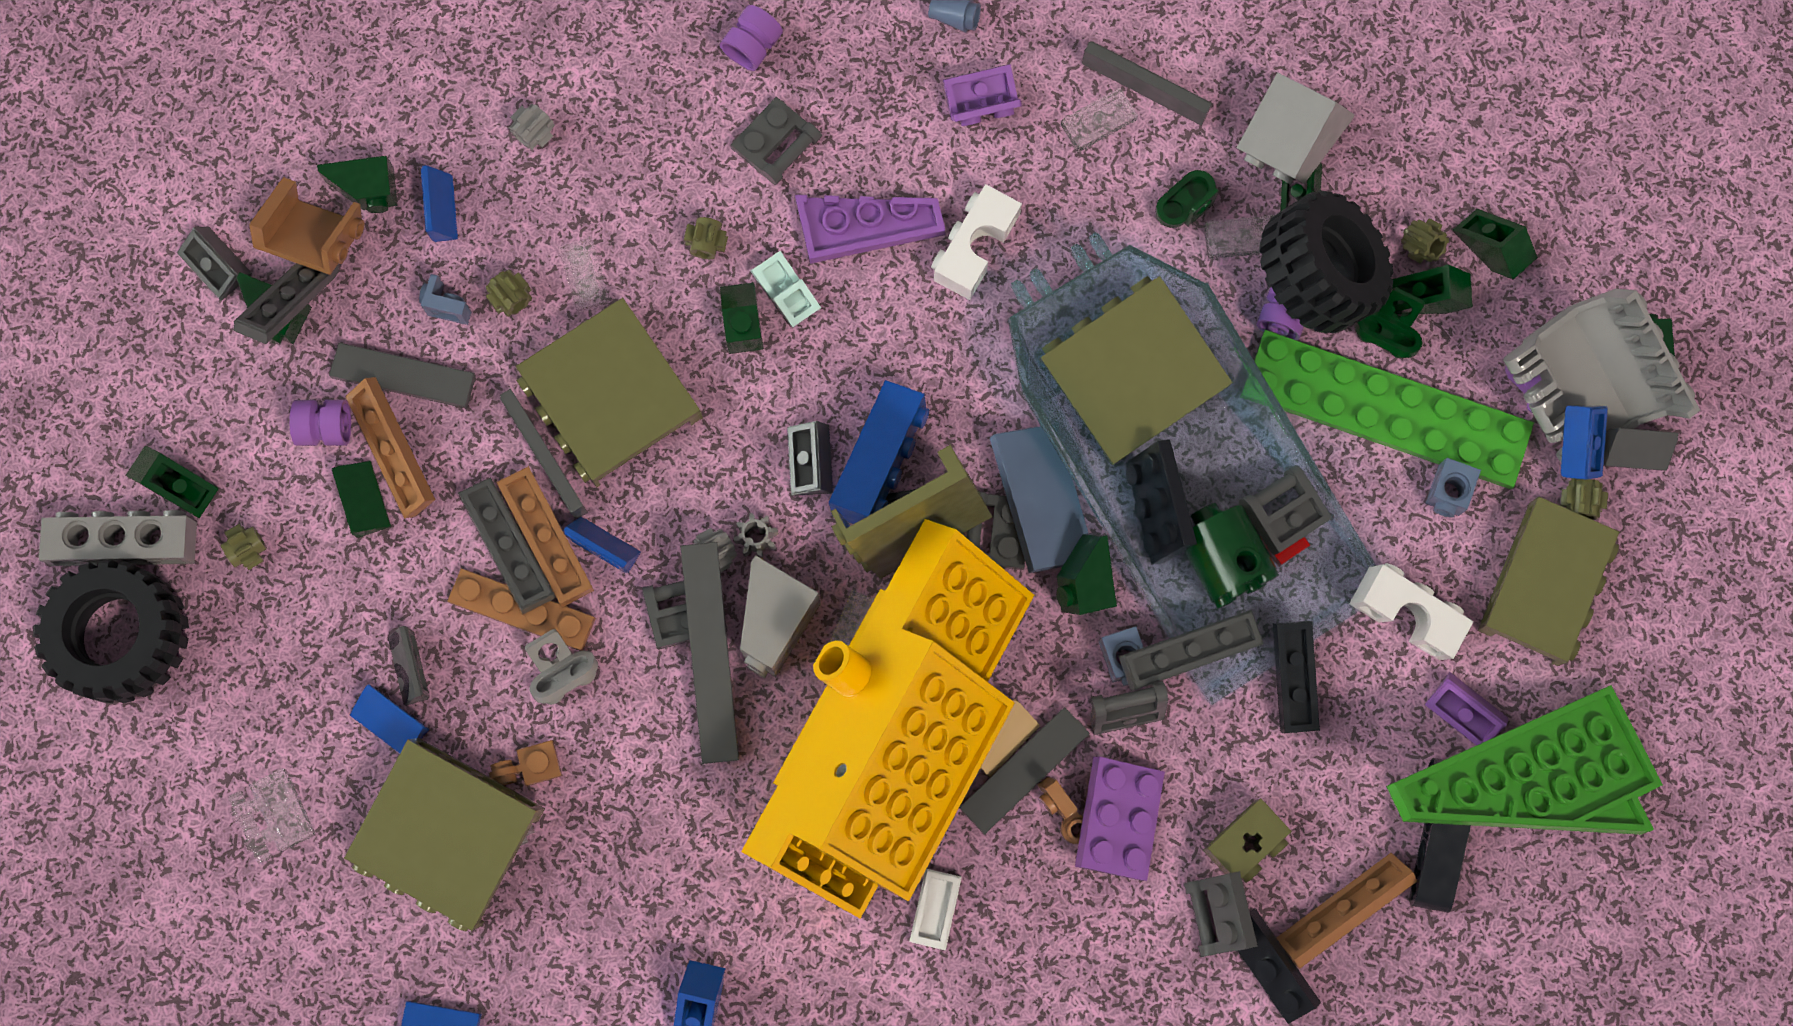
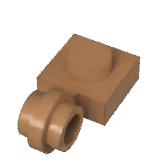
(536, 762)
(1056, 800)

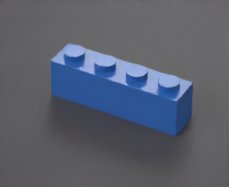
(880, 452)

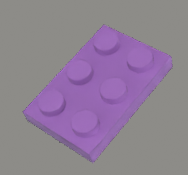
(1119, 818)

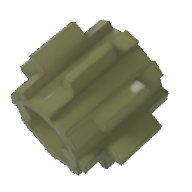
(1424, 240)
(508, 293)
(1585, 497)

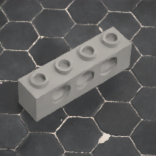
(61, 535)

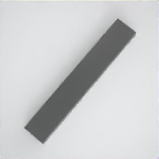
(709, 652)

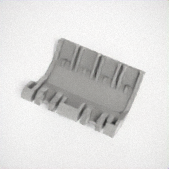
(1601, 356)

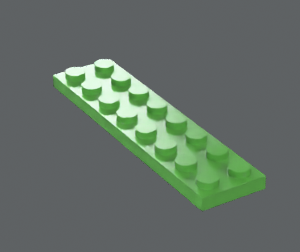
(1392, 409)

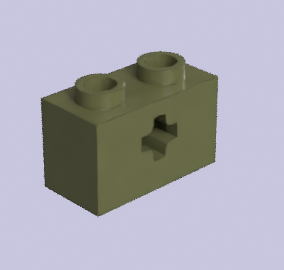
(1255, 821)

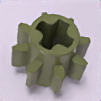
(705, 238)
(243, 546)

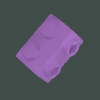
(981, 94)

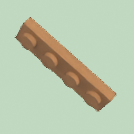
(390, 447)
(545, 536)
(496, 602)
(1346, 909)

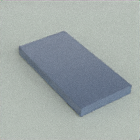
(1039, 497)

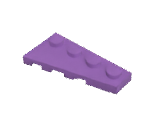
(847, 227)

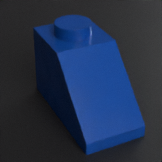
(699, 995)

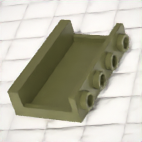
(1550, 580)

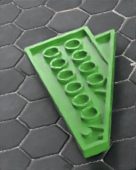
(1554, 773)

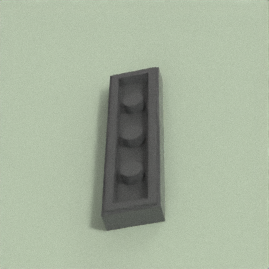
(1146, 83)
(282, 302)
(403, 375)
(543, 454)
(506, 545)
(1191, 650)
(1024, 770)

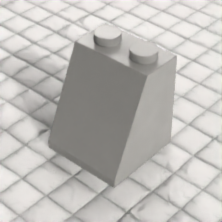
(1293, 129)
(774, 617)

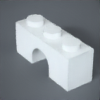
(989, 215)
(1439, 624)

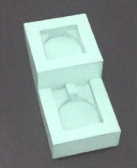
(785, 289)

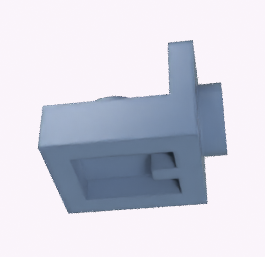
(445, 307)

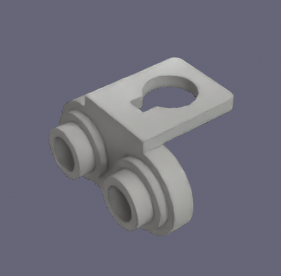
(562, 673)

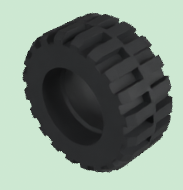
(1326, 262)
(67, 616)

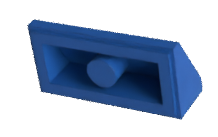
(439, 204)
(1584, 441)
(602, 544)
(386, 719)

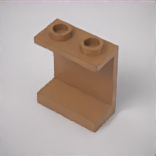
(303, 230)

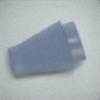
(956, 13)

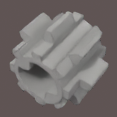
(531, 126)
(748, 543)
(725, 546)

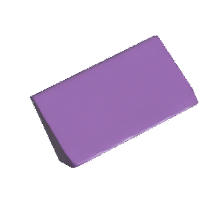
(1466, 710)

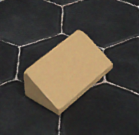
(1013, 734)

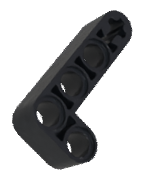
(1438, 864)

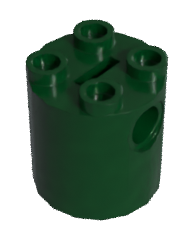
(1229, 554)

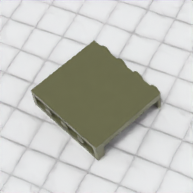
(1134, 368)
(607, 391)
(886, 535)
(442, 834)

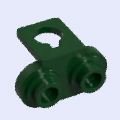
(1187, 200)
(1391, 330)

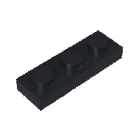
(1296, 677)
(1278, 973)

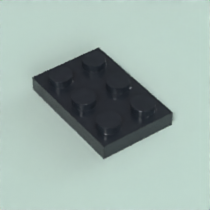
(1160, 502)

